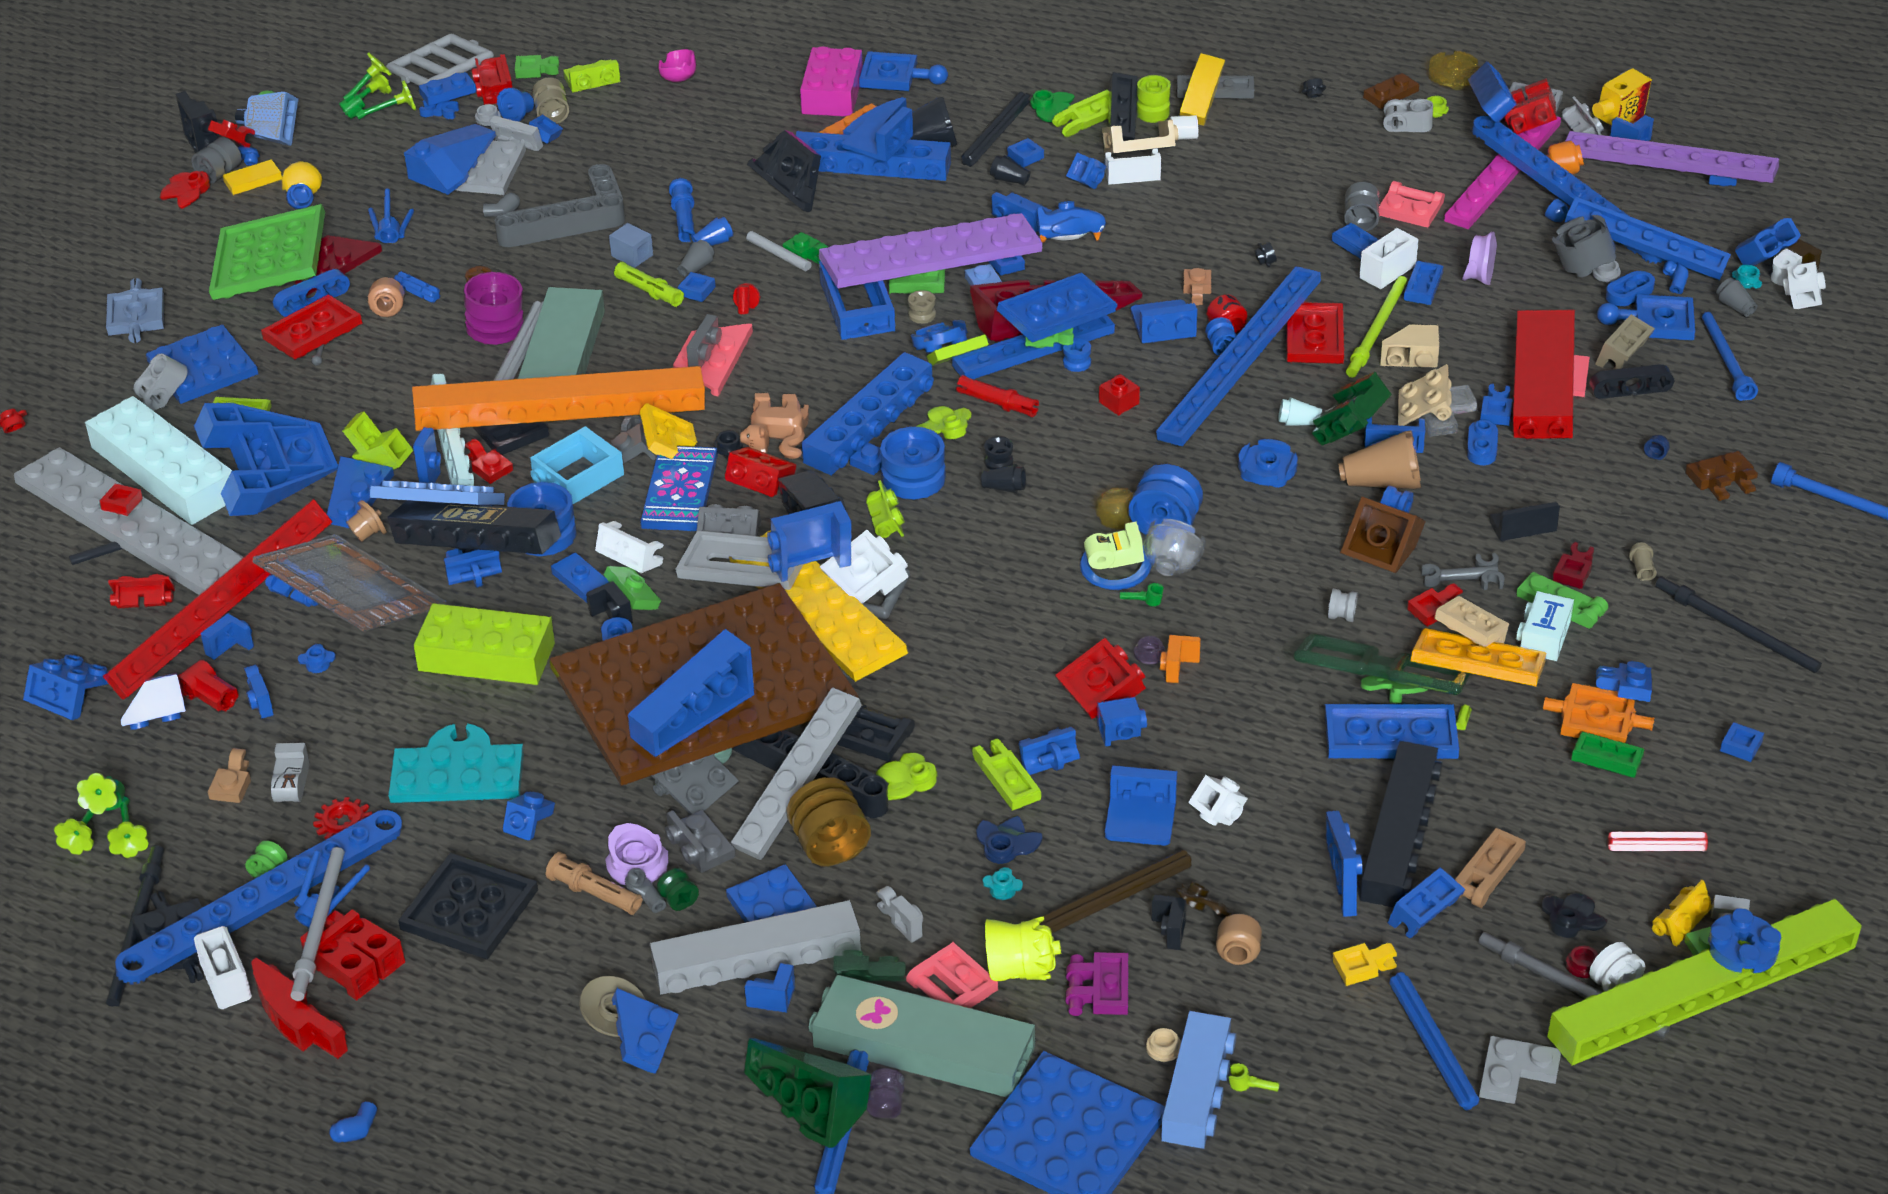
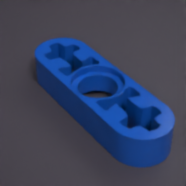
(300, 290)

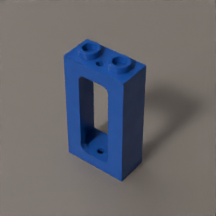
(851, 323)

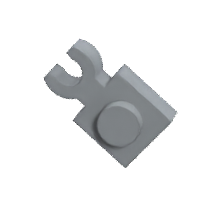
(903, 915)

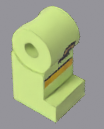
(1115, 548)

